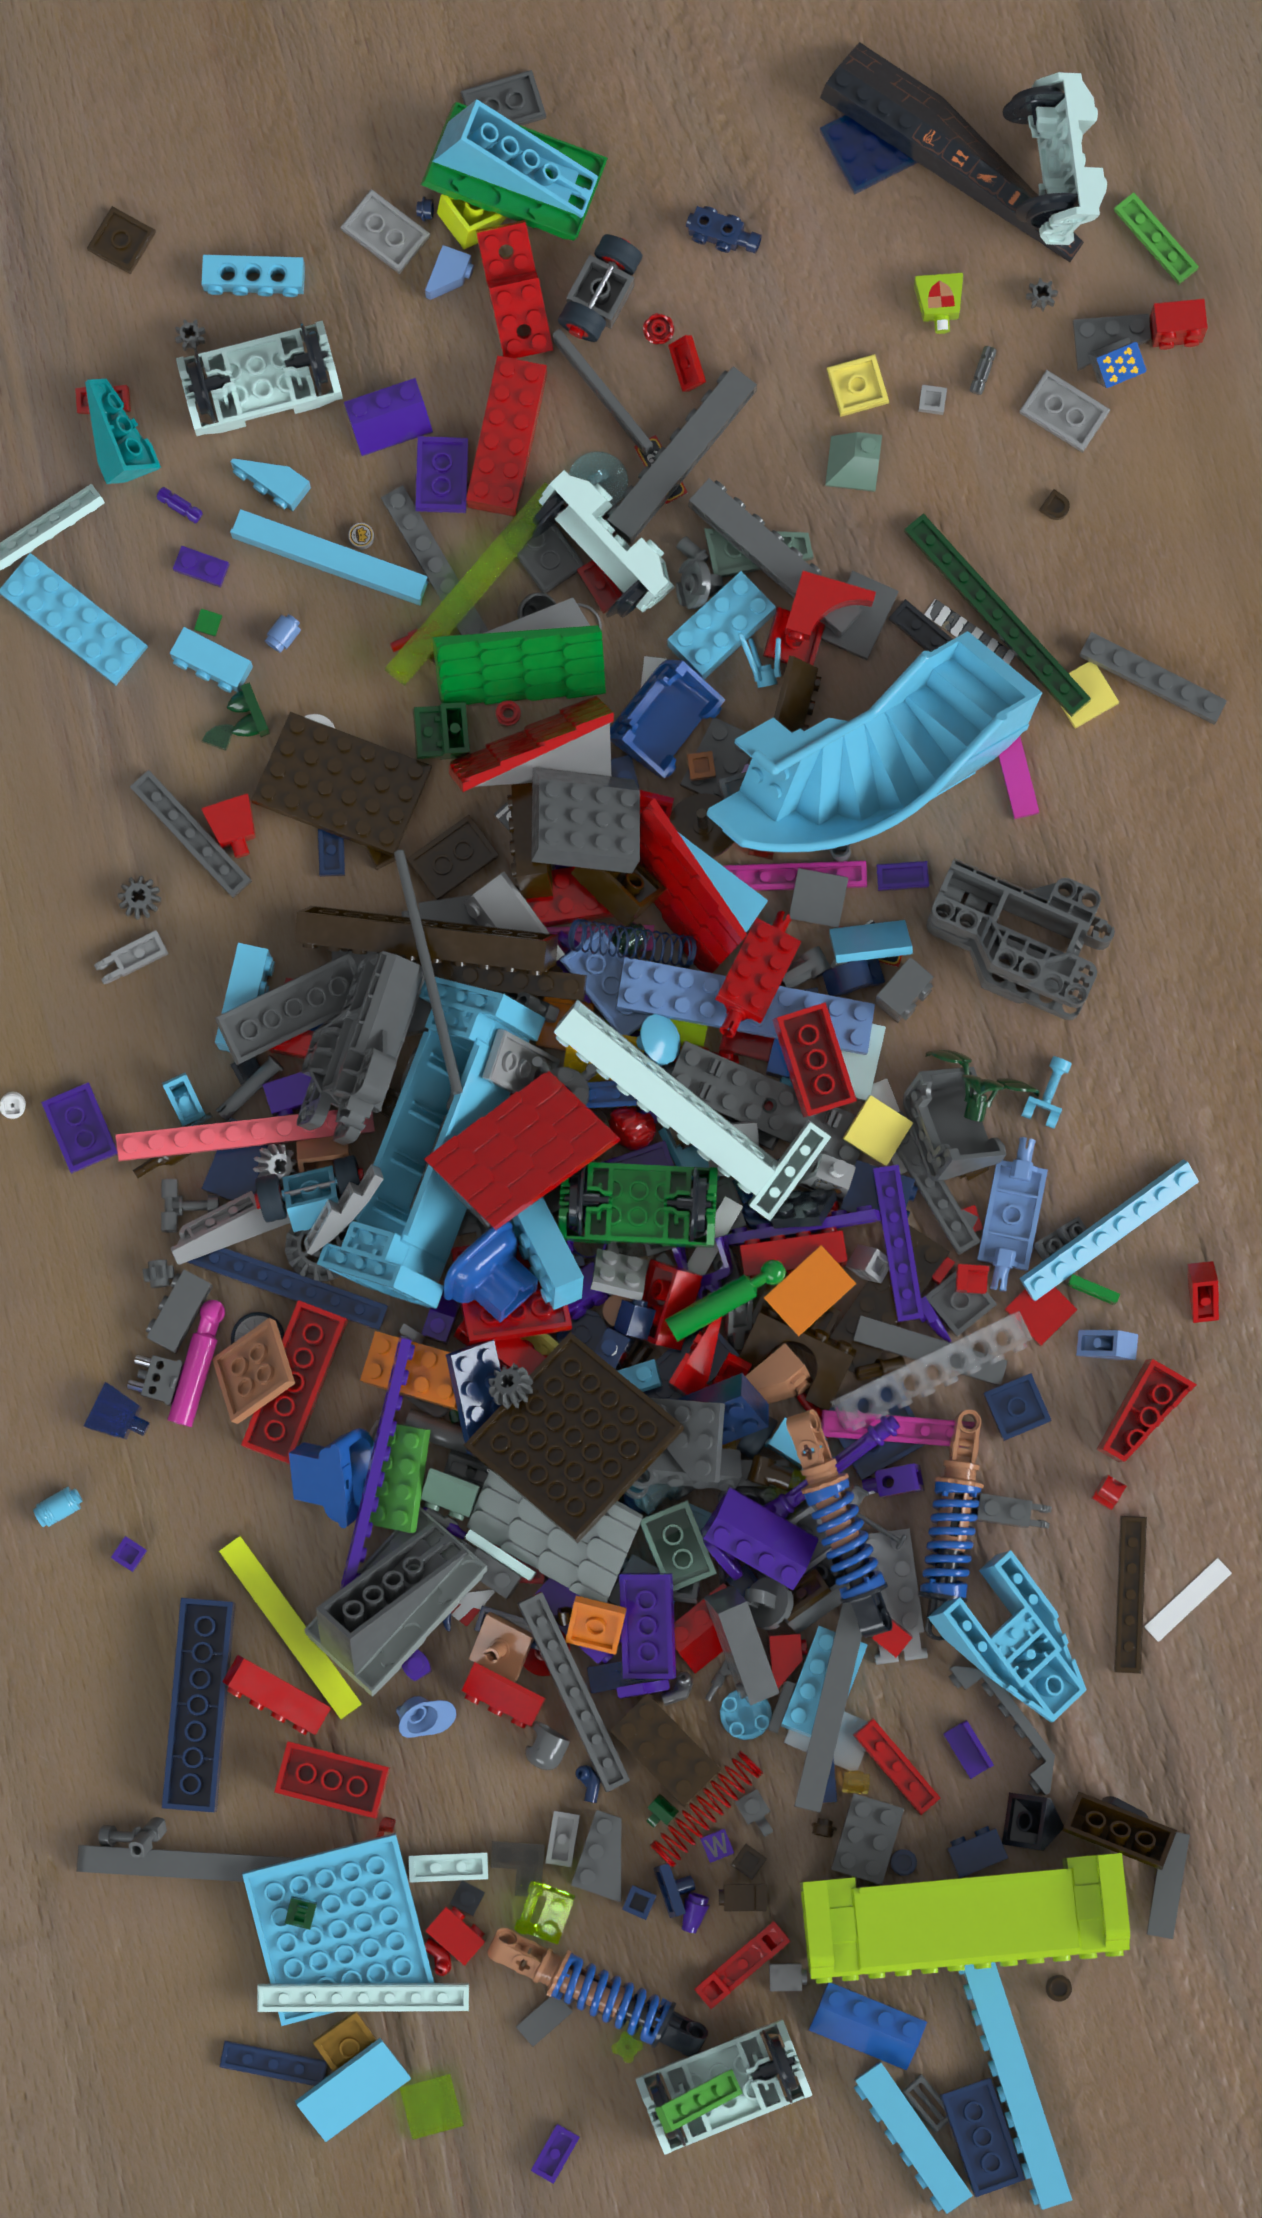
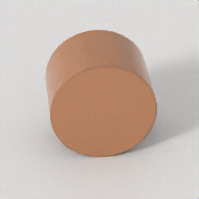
(611, 1309)

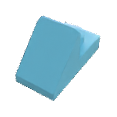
(183, 1099)

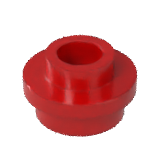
(508, 705)

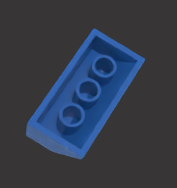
(867, 2025)

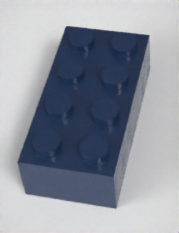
(744, 1406)

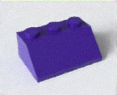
(388, 417)

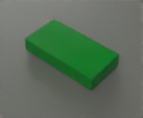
(1093, 1289)

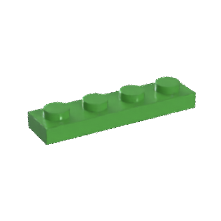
(1156, 238)
(698, 2101)

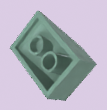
(677, 1545)

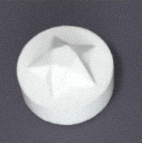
(12, 1105)

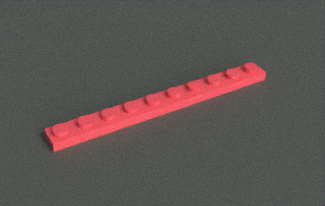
(223, 1136)

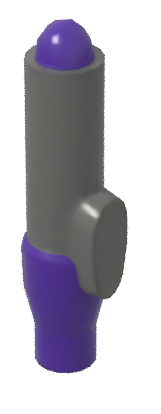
(447, 1522)

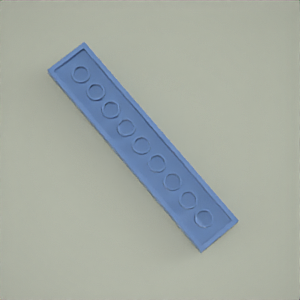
(691, 997)

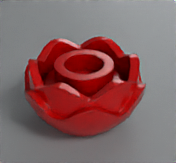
(658, 321)

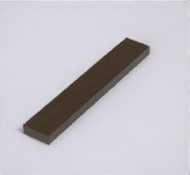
(1130, 1594)

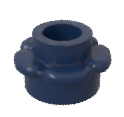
(425, 209)

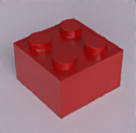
(1178, 323)

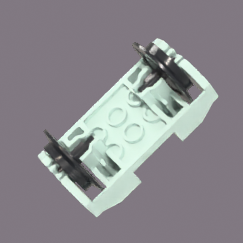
(1058, 121)
(259, 378)
(753, 2071)

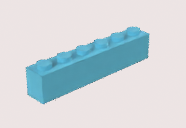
(913, 2137)

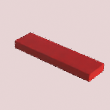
(896, 1766)

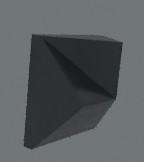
(1030, 1822)

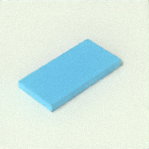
(353, 2089)

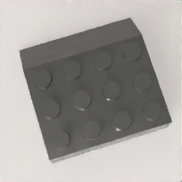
(585, 820)

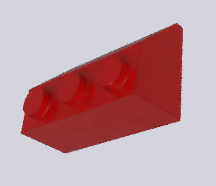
(668, 1292)
(697, 1637)
(502, 1696)

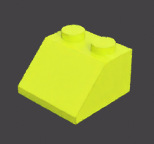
(465, 219)

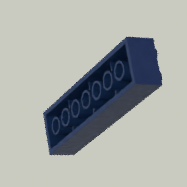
(198, 1705)

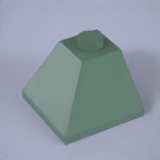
(854, 461)

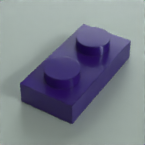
(201, 566)
(555, 2153)

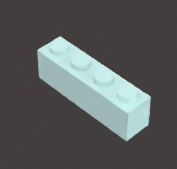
(790, 1170)

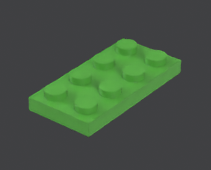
(403, 1480)

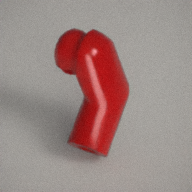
(441, 1957)

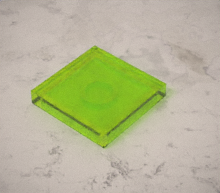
(431, 2106)

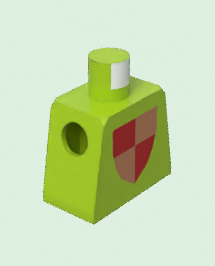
(939, 298)

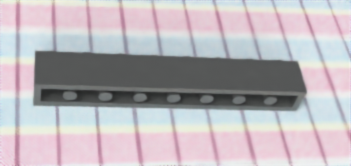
(682, 454)
(762, 546)

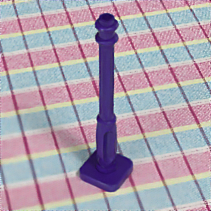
(787, 1502)

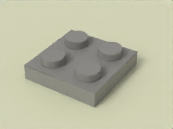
(619, 1274)

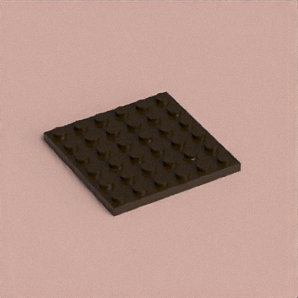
(575, 1438)

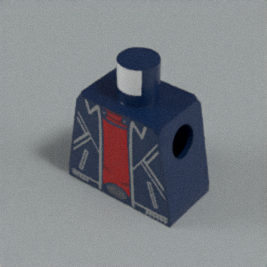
(614, 1347)

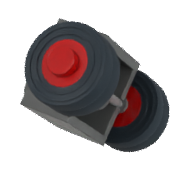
(601, 289)

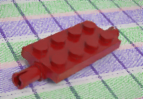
(757, 972)

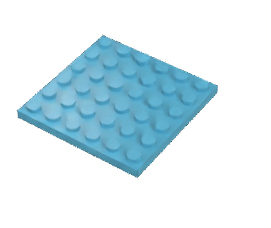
(361, 1923)

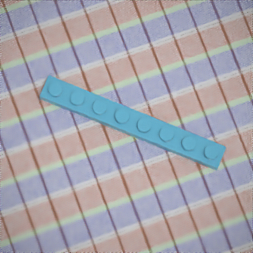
(1109, 1230)

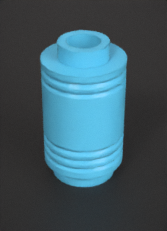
(57, 1506)

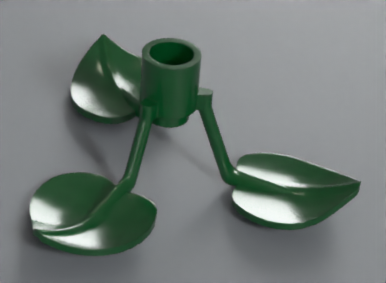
(977, 1102)

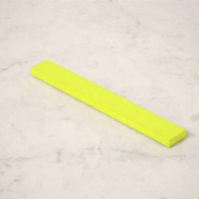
(290, 1627)

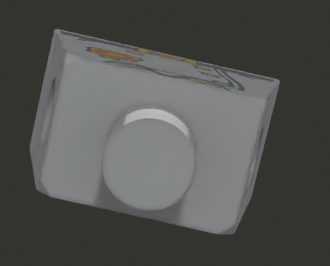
(828, 1175)

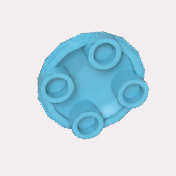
(659, 1039)
(743, 1719)

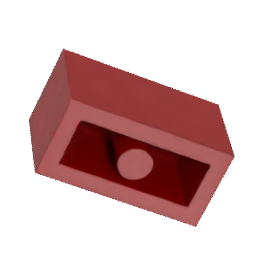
(456, 1935)

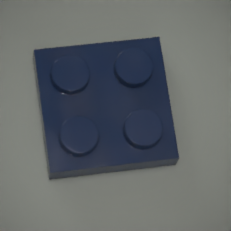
(1017, 1407)

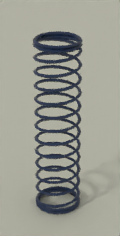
(691, 957)

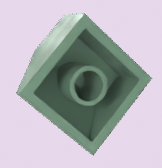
(450, 1494)

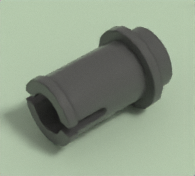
(691, 550)

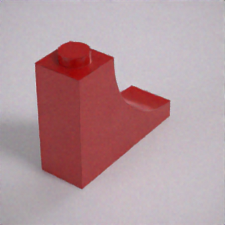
(817, 598)

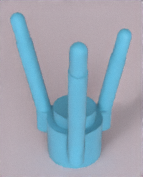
(765, 674)

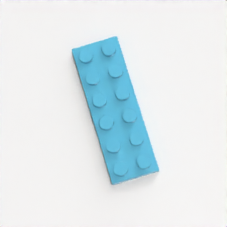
(73, 619)

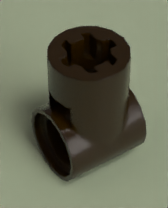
(767, 1472)

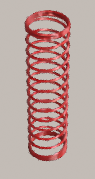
(655, 1844)

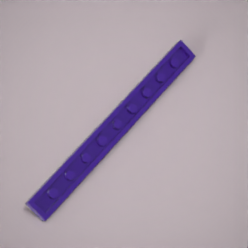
(379, 1454)

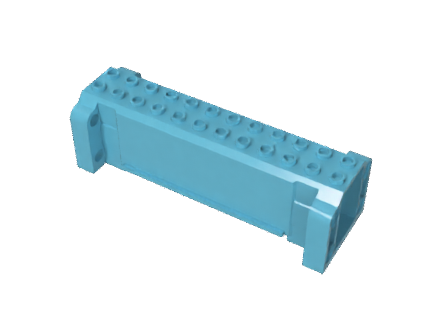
(407, 1248)

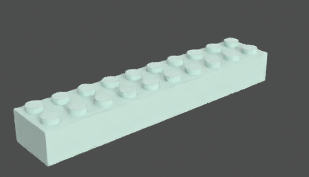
(666, 1098)

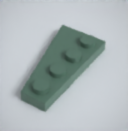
(729, 561)

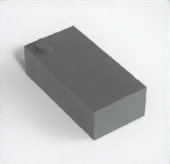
(741, 1645)

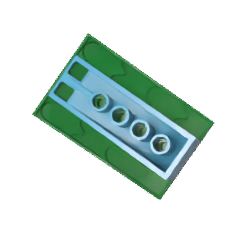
(513, 170)

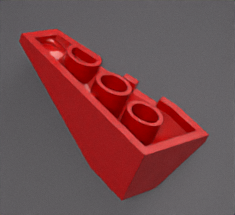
(696, 1365)

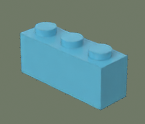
(210, 660)

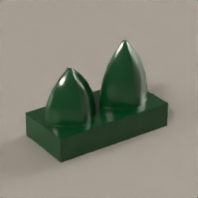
(252, 723)

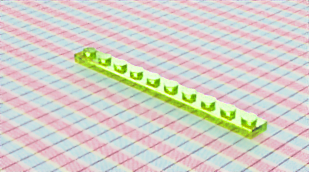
(467, 591)

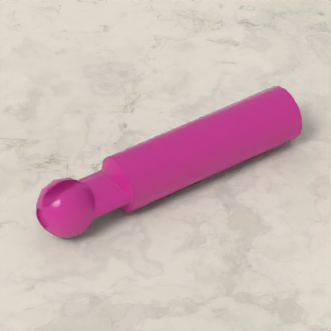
(196, 1365)

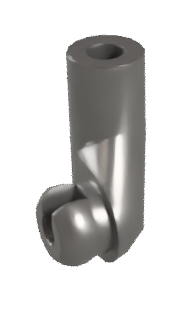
(681, 1690)

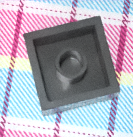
(904, 990)

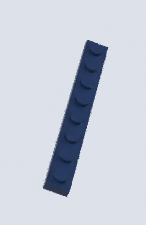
(293, 1286)

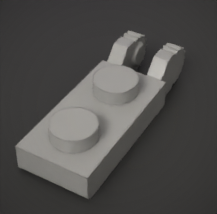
(133, 956)

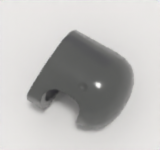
(548, 1747)

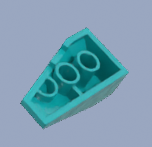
(118, 444)

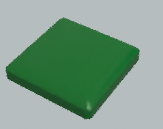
(208, 622)

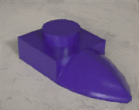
(932, 1319)

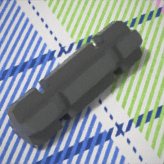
(983, 370)

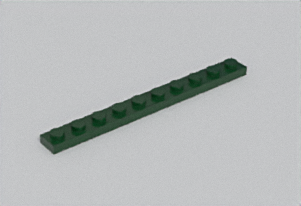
(997, 615)

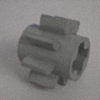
(1039, 288)
(188, 328)
(158, 1273)

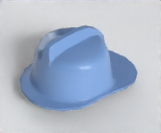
(424, 1717)

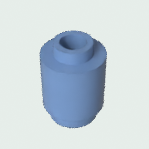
(283, 633)

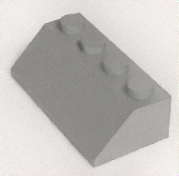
(504, 907)

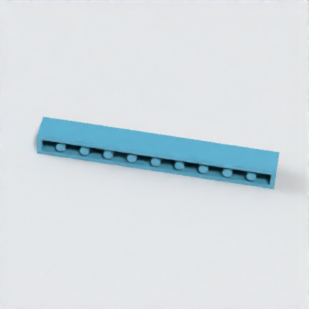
(1016, 2086)

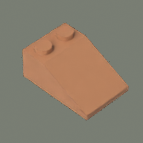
(780, 1376)

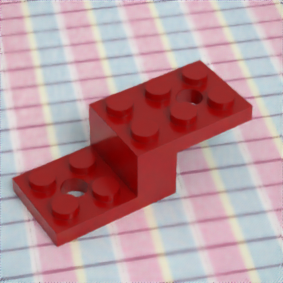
(514, 290)

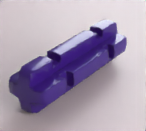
(179, 505)

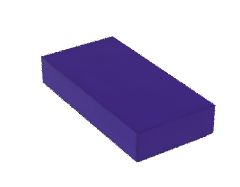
(902, 876)

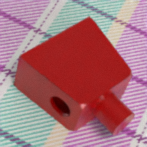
(232, 823)

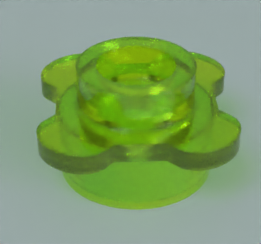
(619, 2047)

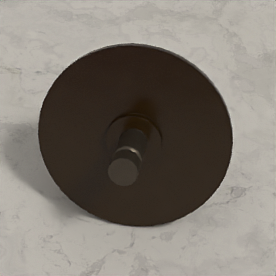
(692, 822)

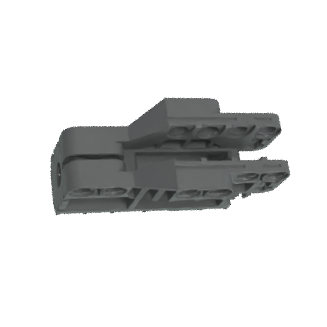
(988, 941)
(360, 1045)

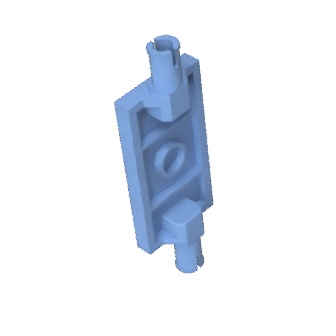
(1012, 1214)

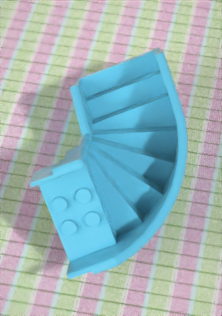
(872, 772)

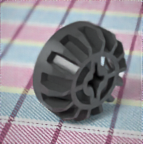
(301, 1264)

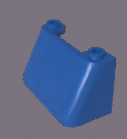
(664, 716)

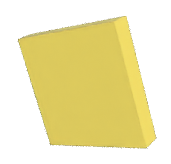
(857, 385)
(1095, 685)
(877, 1130)

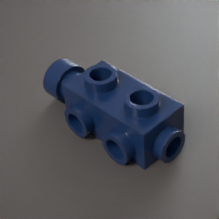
(714, 233)

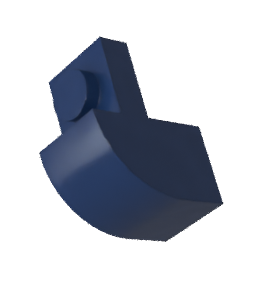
(853, 976)

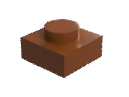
(701, 766)

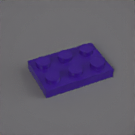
(441, 474)
(79, 1127)

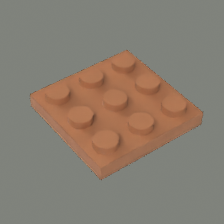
(253, 1371)

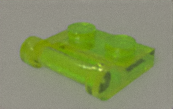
(553, 1914)

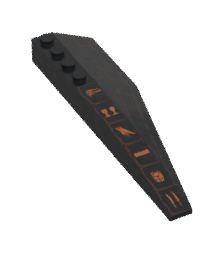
(931, 134)

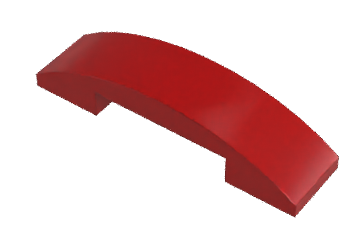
(742, 1964)

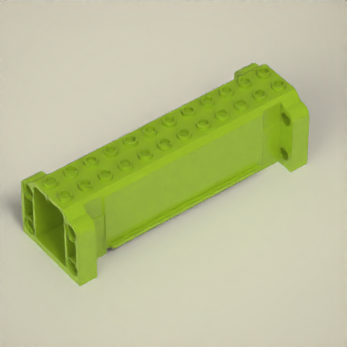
(966, 1920)

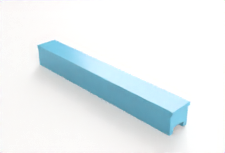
(329, 557)

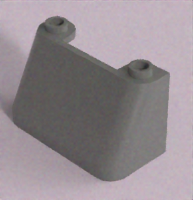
(943, 1135)

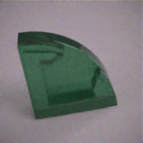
(219, 736)

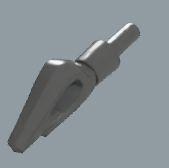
(718, 1680)

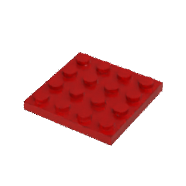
(528, 1319)

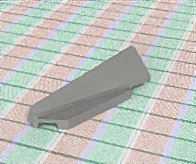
(222, 1228)

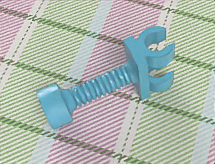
(1059, 1067)

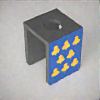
(1117, 362)

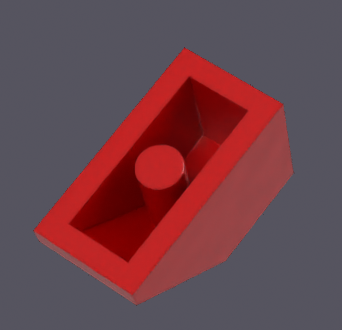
(1203, 1291)
(786, 1655)

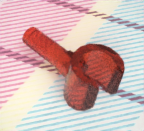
(386, 1825)

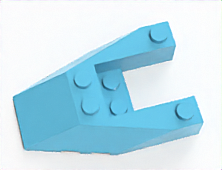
(1027, 1651)

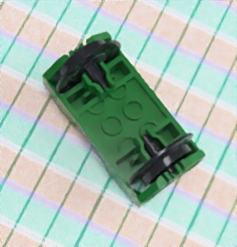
(640, 1204)

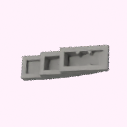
(338, 1215)

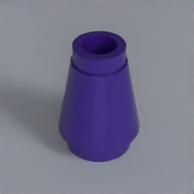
(696, 1908)

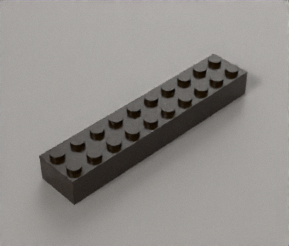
(445, 940)

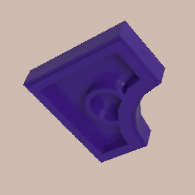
(642, 1689)

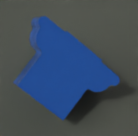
(491, 1274)
(333, 1474)

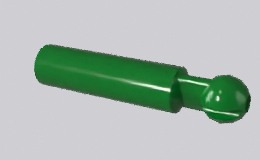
(723, 1300)

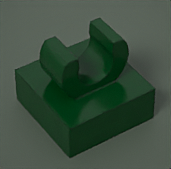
(661, 1810)
(300, 1912)

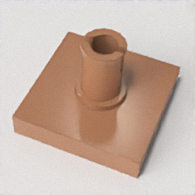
(501, 1646)

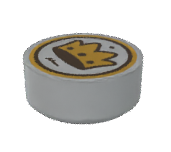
(361, 536)

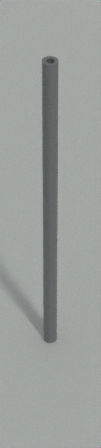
(428, 972)

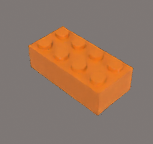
(427, 1376)

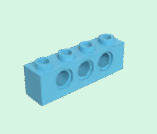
(217, 265)

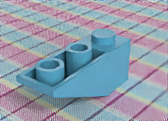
(279, 481)

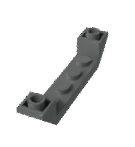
(1042, 1775)

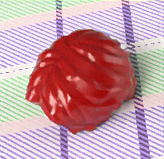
(632, 1128)

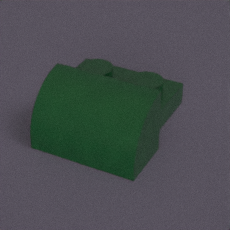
(441, 731)

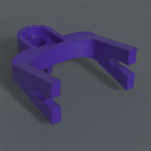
(713, 1280)

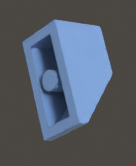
(449, 272)
(1107, 1344)

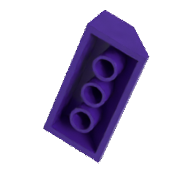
(760, 1538)

